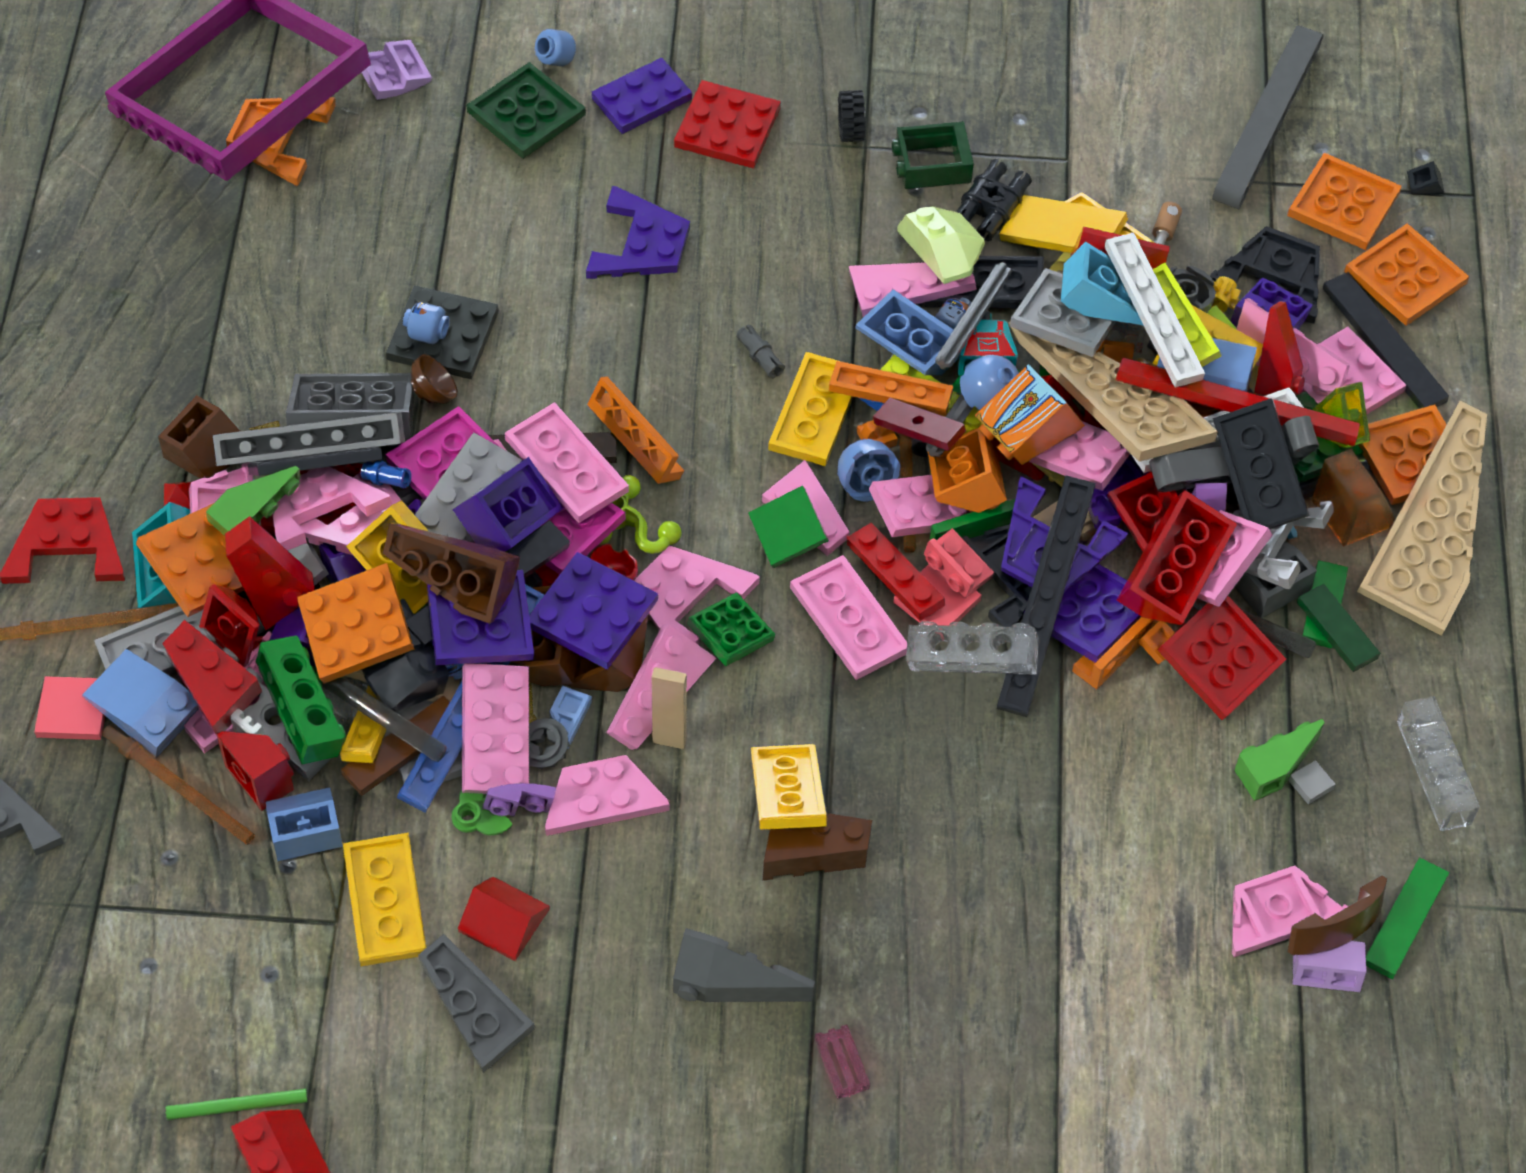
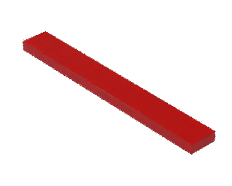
(1232, 399)

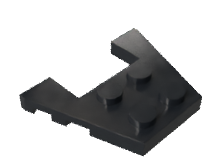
(1278, 259)
(991, 549)

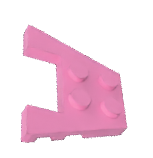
(319, 493)
(347, 526)
(684, 580)

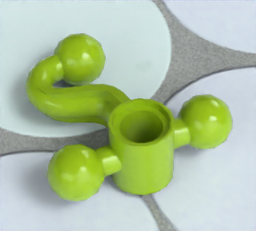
(668, 532)

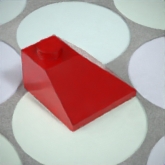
(230, 621)

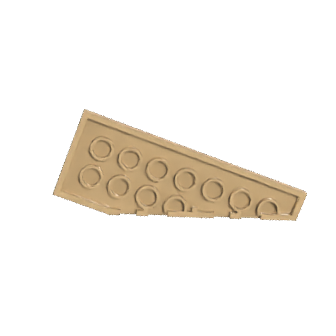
(1138, 418)
(1429, 546)

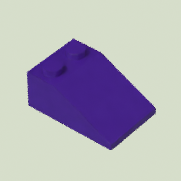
(509, 507)

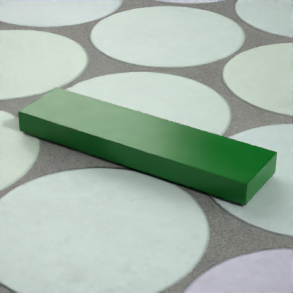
(1406, 918)

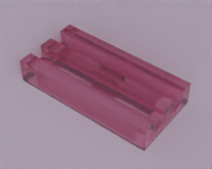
(833, 1036)

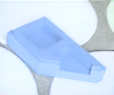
(570, 709)

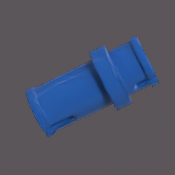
(380, 473)

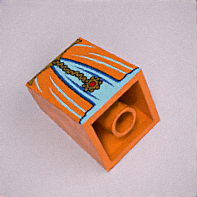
(1027, 417)

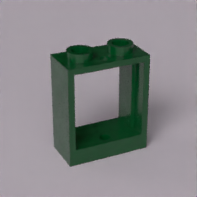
(928, 137)

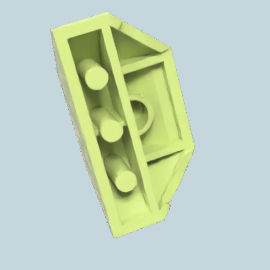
(943, 241)

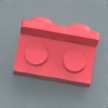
(957, 563)

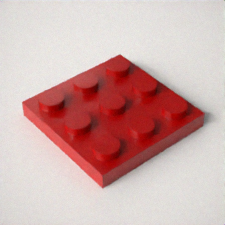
(727, 124)
(1221, 655)

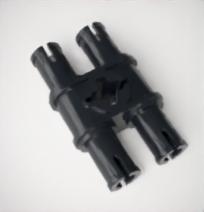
(993, 199)

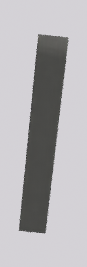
(1267, 117)

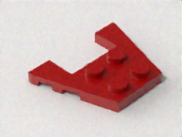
(64, 528)

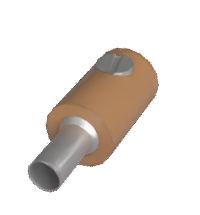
(1166, 222)

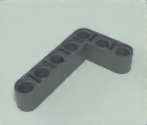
(1208, 465)

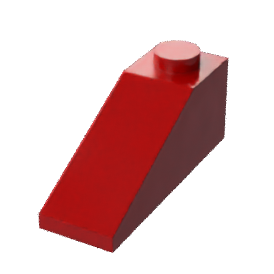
(1280, 356)

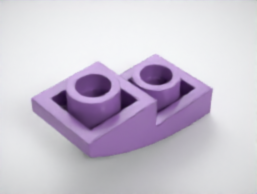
(506, 798)

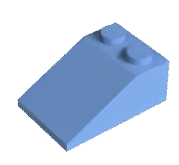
(142, 701)

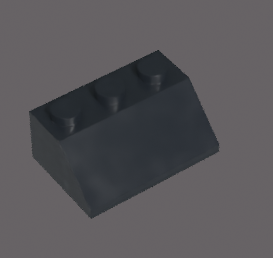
(409, 676)

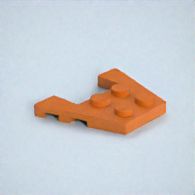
(272, 159)

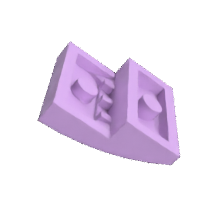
(396, 70)

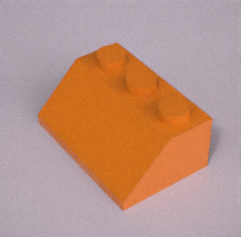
(969, 474)

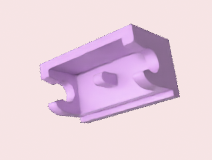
(1332, 969)

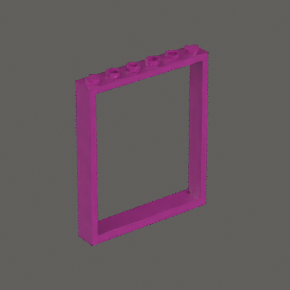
(351, 61)

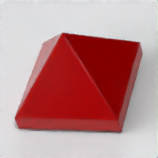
(177, 493)

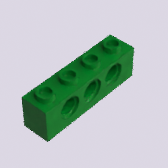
(300, 699)

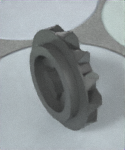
(556, 734)

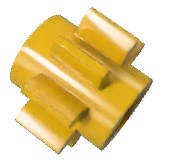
(1226, 293)

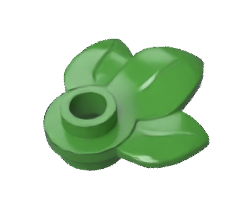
(483, 820)

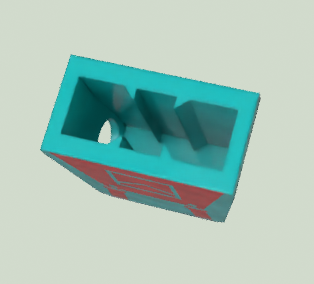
(988, 338)

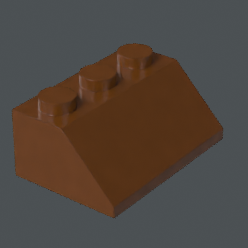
(551, 662)
(620, 673)

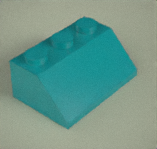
(149, 586)

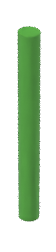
(236, 1104)

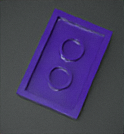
(641, 95)

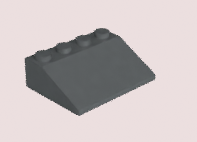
(349, 396)

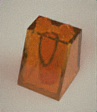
(1355, 497)

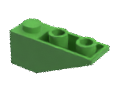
(252, 499)
(1270, 765)

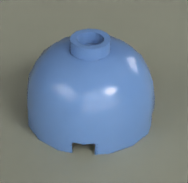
(985, 378)
(864, 463)

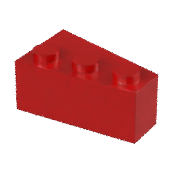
(266, 571)
(211, 676)

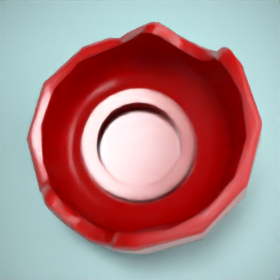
(618, 561)

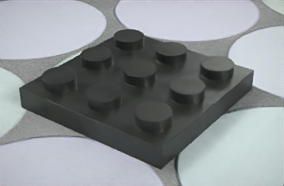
(466, 337)

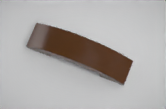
(1320, 934)

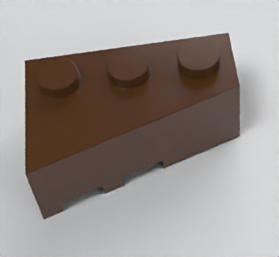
(828, 848)

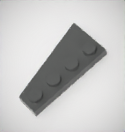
(477, 1006)

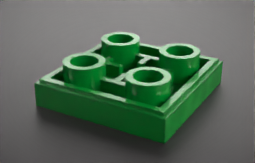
(788, 526)
(731, 629)

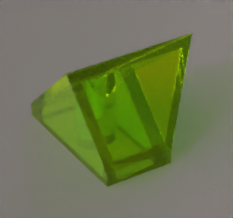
(1349, 404)

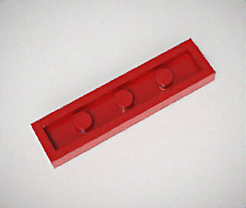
(895, 571)

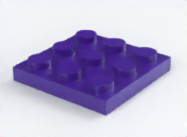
(592, 610)
(1091, 616)
(470, 640)

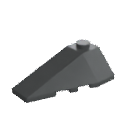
(718, 974)

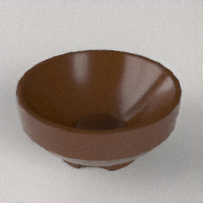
(432, 381)

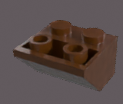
(190, 438)

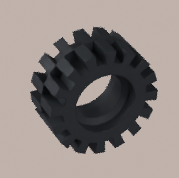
(851, 116)

